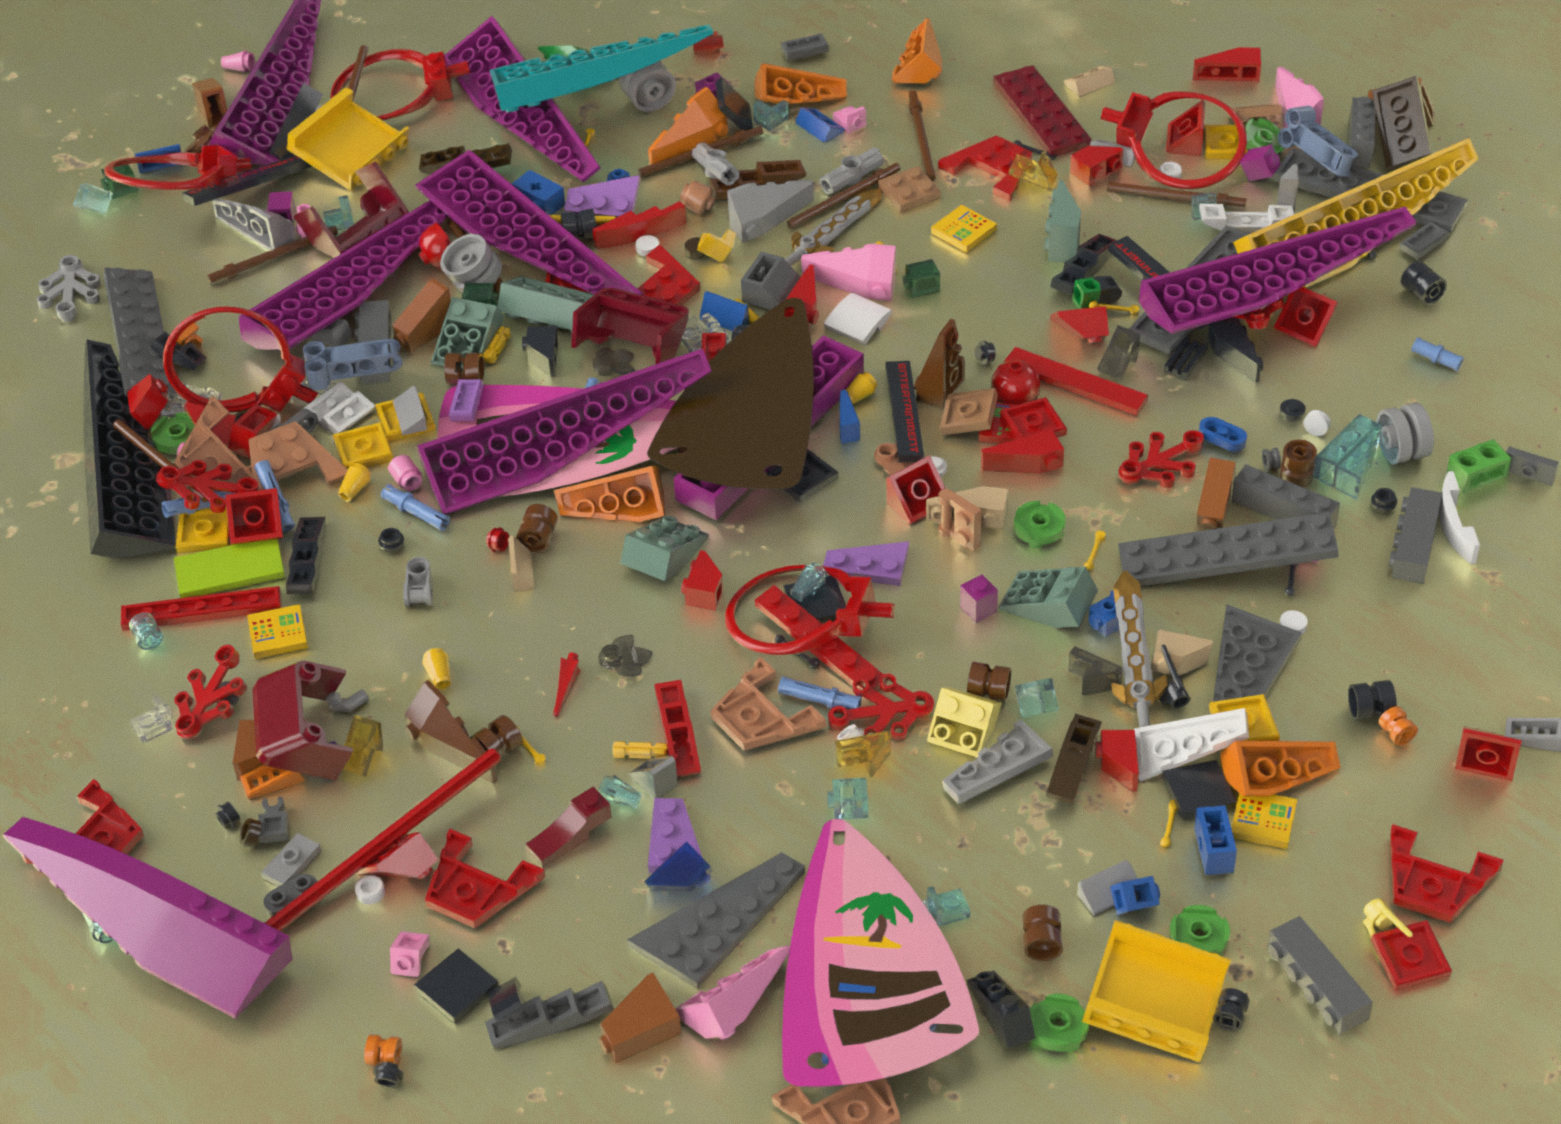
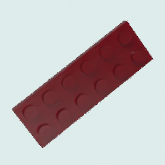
(1042, 111)

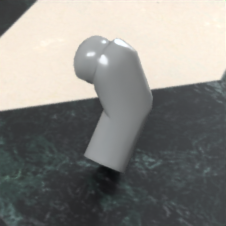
(348, 704)

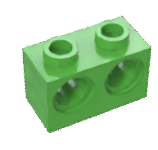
(1479, 465)

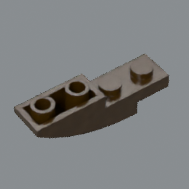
(494, 157)
(1073, 759)

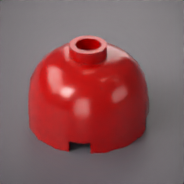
(433, 244)
(1016, 382)

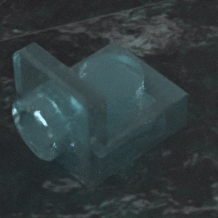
(947, 906)

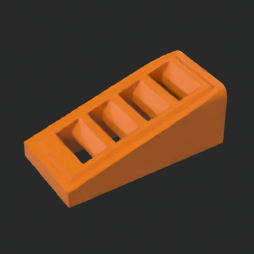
(275, 783)

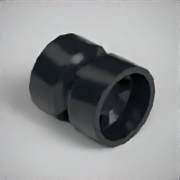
(579, 224)
(1423, 282)
(1371, 700)

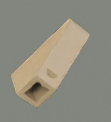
(990, 500)

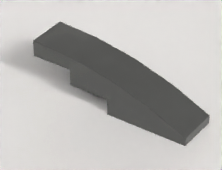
(551, 1016)

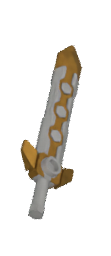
(833, 226)
(1135, 653)

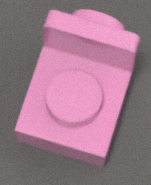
(851, 118)
(407, 953)

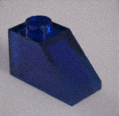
(681, 872)

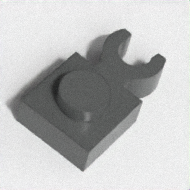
(273, 822)

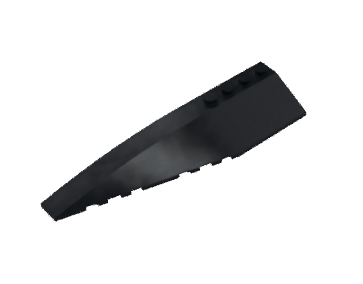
(120, 477)

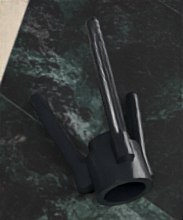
(1175, 693)

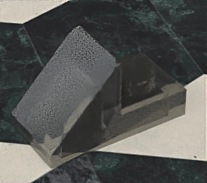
(1120, 351)
(1096, 672)

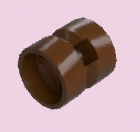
(472, 367)
(1298, 462)
(537, 527)
(989, 681)
(500, 735)
(1042, 933)

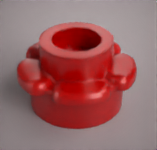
(497, 539)

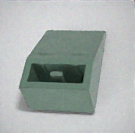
(1063, 226)
(466, 329)
(662, 547)
(1051, 596)

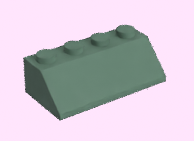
(540, 301)

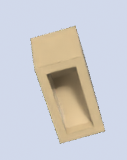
(1185, 651)

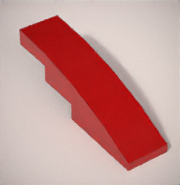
(630, 227)
(677, 727)

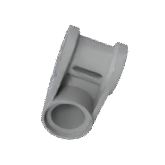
(418, 582)

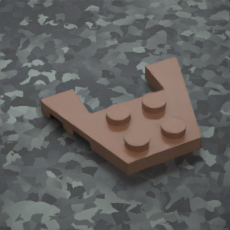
(206, 446)
(292, 451)
(753, 719)
(853, 1104)

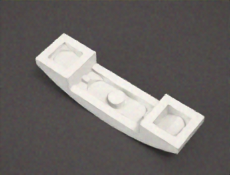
(1247, 222)
(1461, 538)

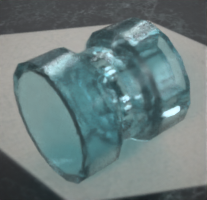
(145, 631)

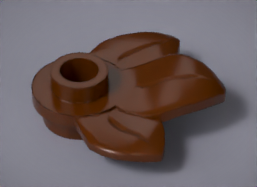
(202, 137)

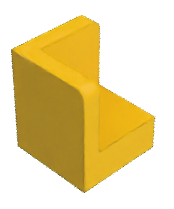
(717, 247)

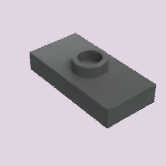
(804, 47)
(1424, 240)
(1532, 466)

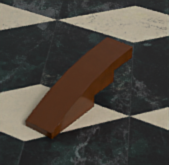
(766, 171)

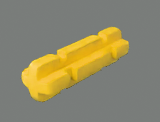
(496, 345)
(639, 750)

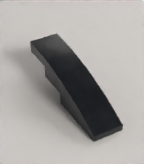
(303, 107)
(1088, 260)
(306, 555)

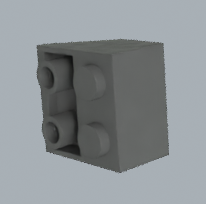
(768, 281)

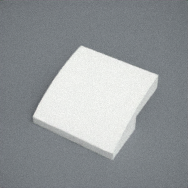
(857, 318)
(340, 408)

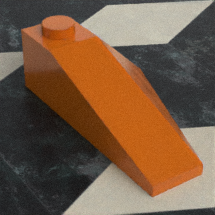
(796, 86)
(1275, 766)

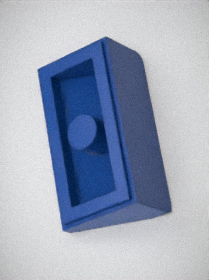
(818, 124)
(146, 167)
(726, 311)

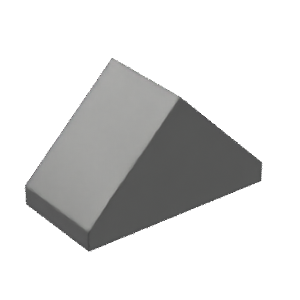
(656, 776)

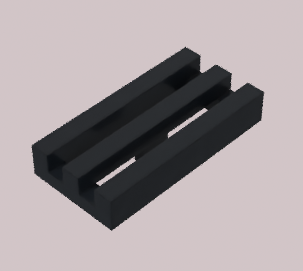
(1191, 347)

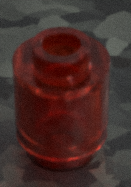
(709, 44)

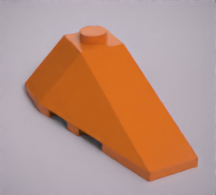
(921, 58)
(698, 124)
(624, 496)

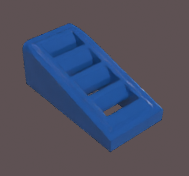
(848, 420)

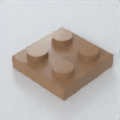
(1266, 111)
(909, 189)
(968, 411)

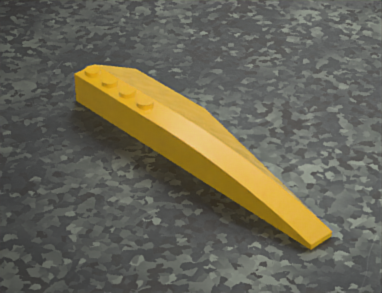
(1405, 187)

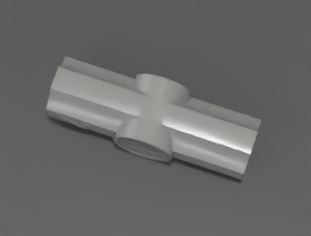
(715, 163)
(851, 170)

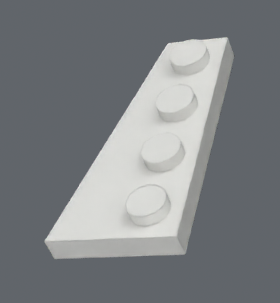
(1185, 740)

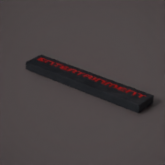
(246, 180)
(1138, 260)
(904, 411)

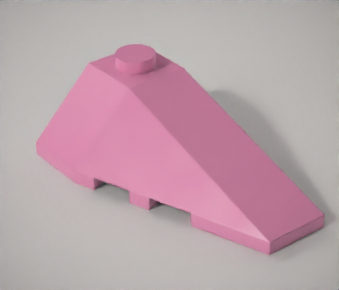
(1295, 93)
(860, 271)
(729, 1003)

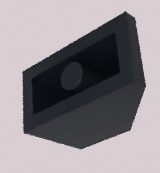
(542, 348)

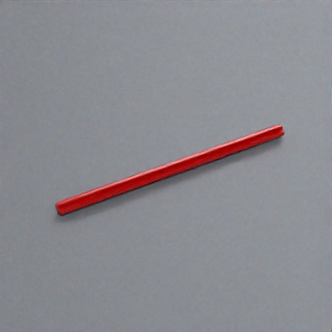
(384, 840)

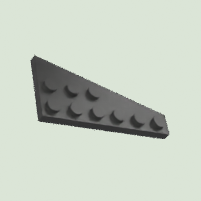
(1251, 654)
(709, 929)

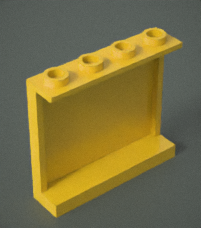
(344, 139)
(1156, 991)

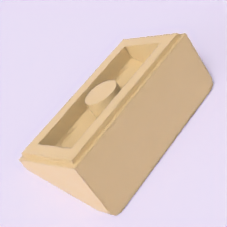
(1090, 80)
(520, 565)

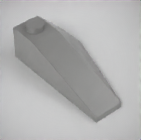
(762, 207)
(257, 224)

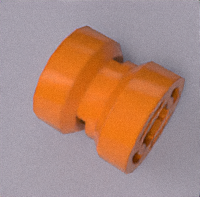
(1397, 724)
(382, 1050)

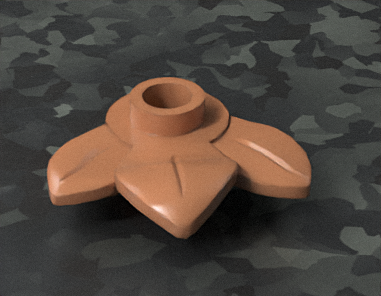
(887, 456)

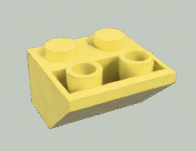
(963, 721)

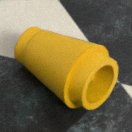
(861, 387)
(354, 481)
(437, 666)

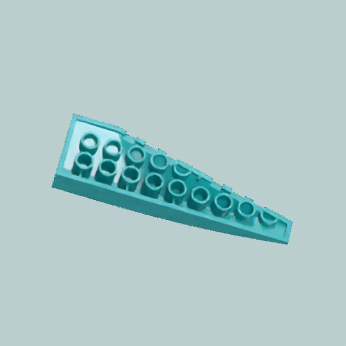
(540, 80)

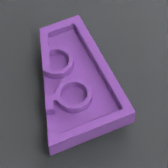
(605, 198)
(880, 562)
(669, 831)

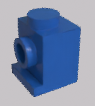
(1103, 616)
(1125, 899)

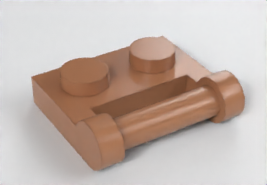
(967, 520)

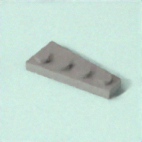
(1005, 759)

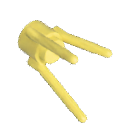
(1382, 917)

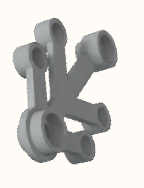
(68, 267)

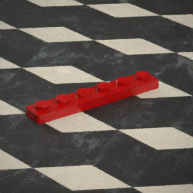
(834, 654)

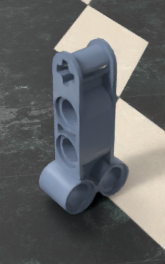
(1316, 141)
(348, 361)

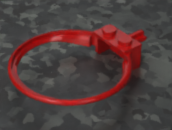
(436, 75)
(1136, 119)
(214, 165)
(275, 396)
(848, 621)

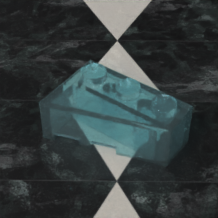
(1349, 456)

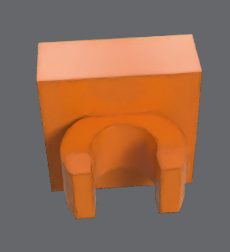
(189, 335)

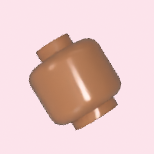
(697, 197)

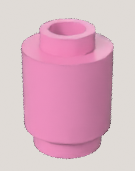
(405, 472)

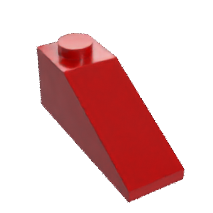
(1229, 65)
(806, 291)
(1027, 454)

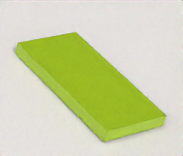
(228, 568)

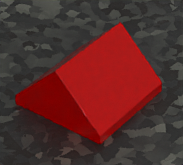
(1186, 131)
(912, 487)

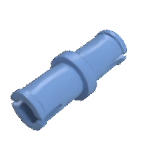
(1437, 354)

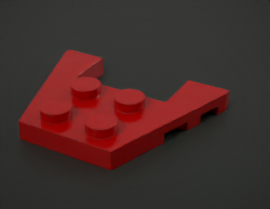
(992, 156)
(671, 281)
(109, 823)
(1432, 886)
(470, 893)

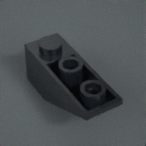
(1232, 345)
(1003, 1009)

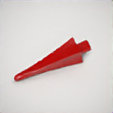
(568, 673)

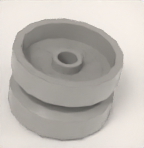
(649, 87)
(470, 261)
(1405, 433)

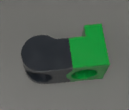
(1099, 289)

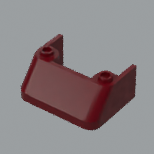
(379, 204)
(631, 318)
(280, 730)

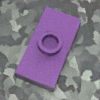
(466, 400)

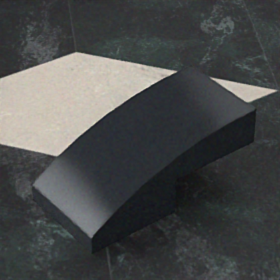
(185, 356)
(506, 998)

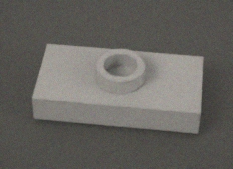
(291, 860)

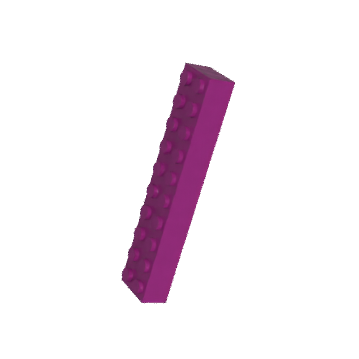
(833, 371)

